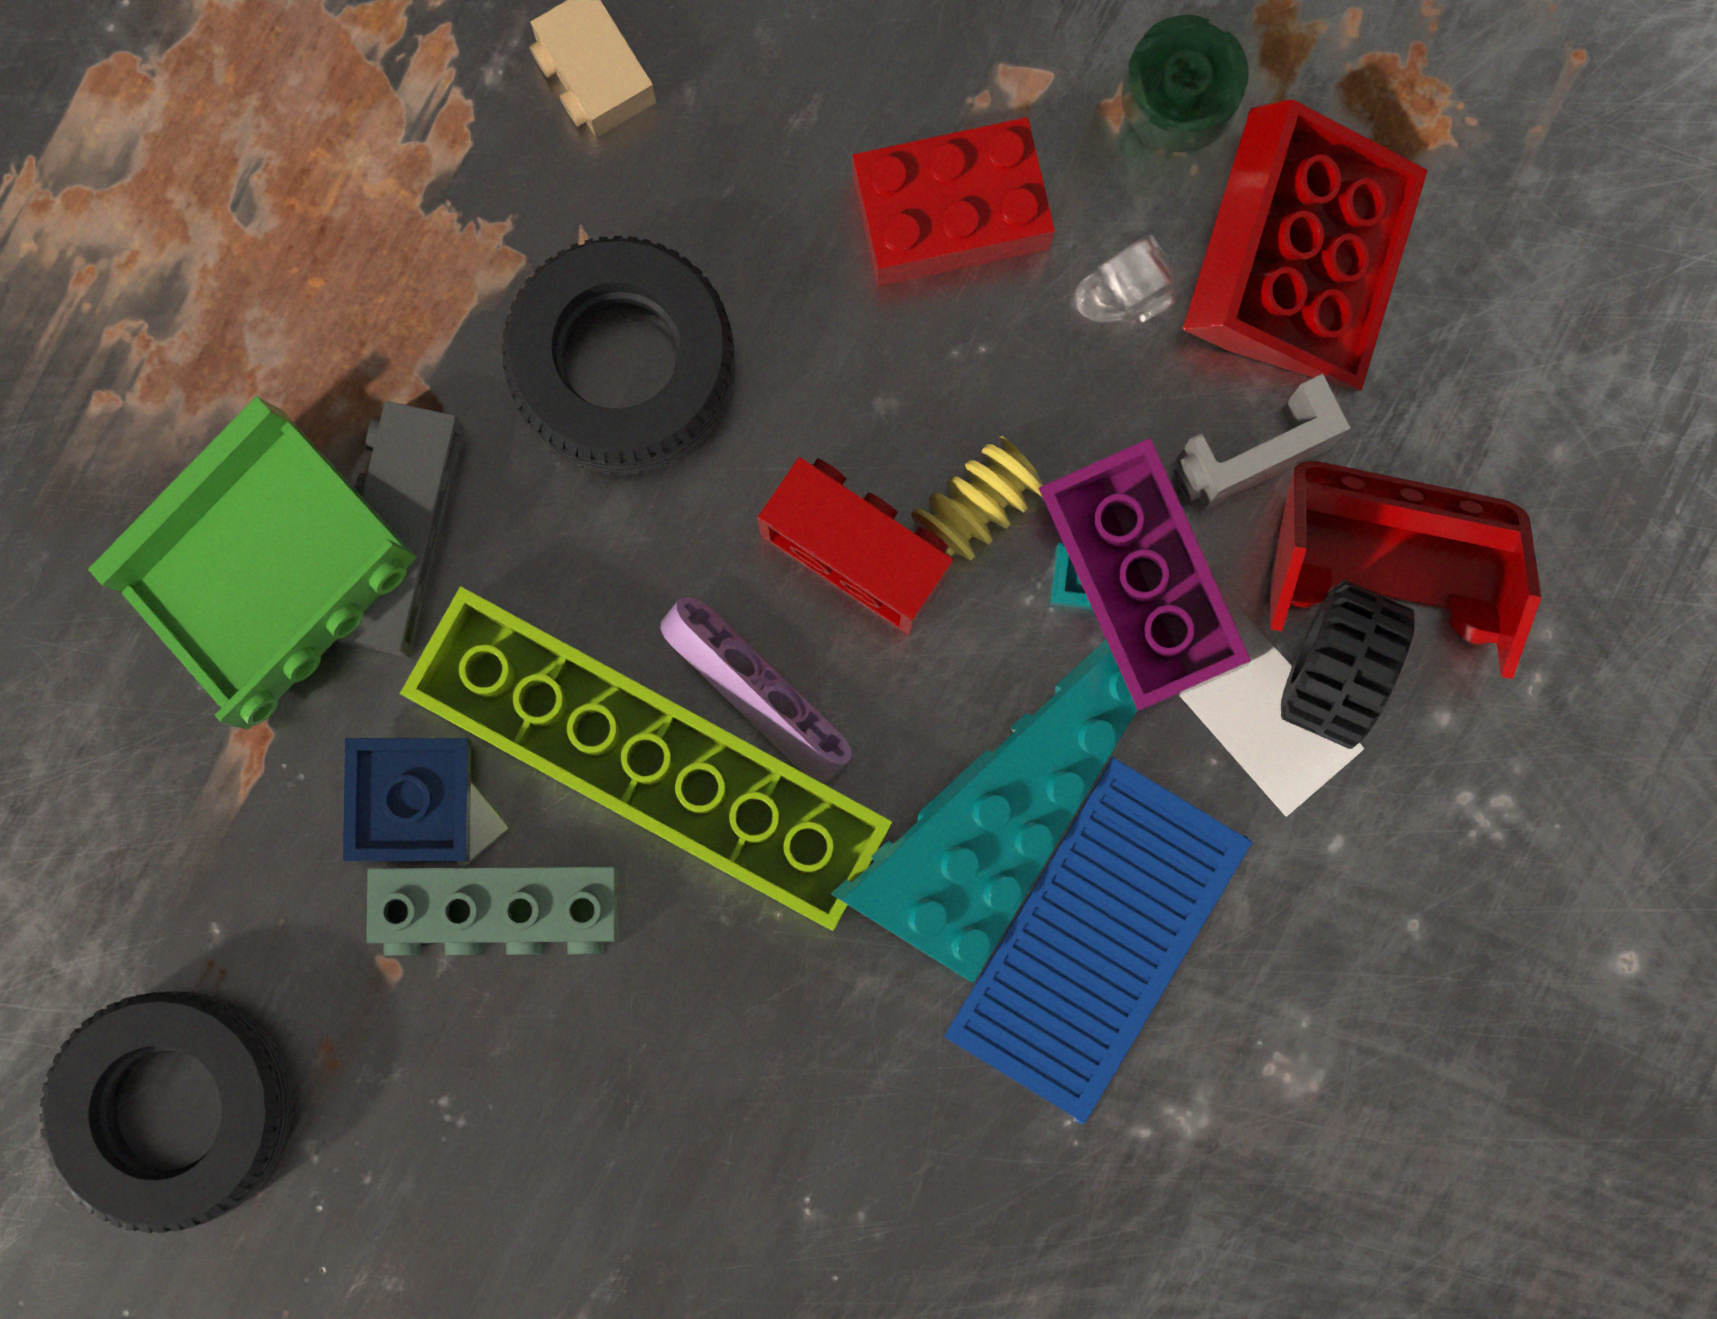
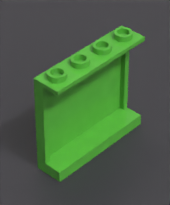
(255, 562)

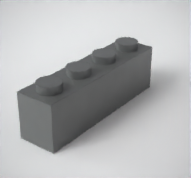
(409, 491)

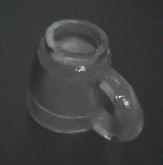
(1137, 279)

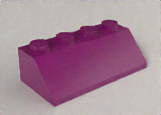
(1145, 575)

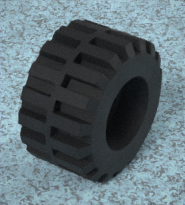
(1348, 664)

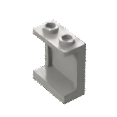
(1315, 426)

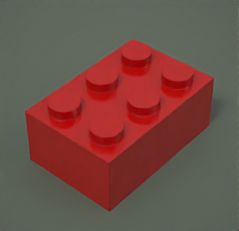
(952, 201)
(855, 543)

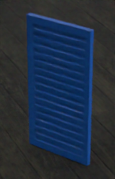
(1098, 940)

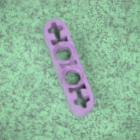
(756, 689)

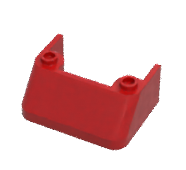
(1410, 546)

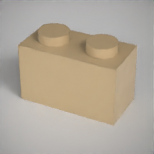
(593, 64)

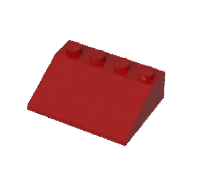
(1305, 245)

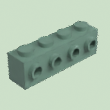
(492, 907)

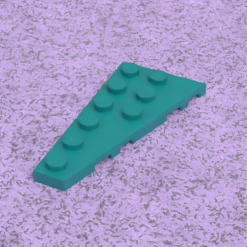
(993, 828)

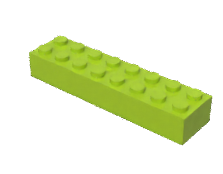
(645, 757)

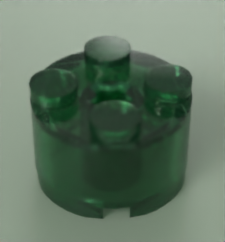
(1203, 58)

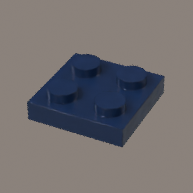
(407, 800)

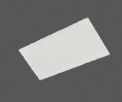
(1247, 720)

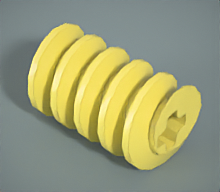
(981, 499)

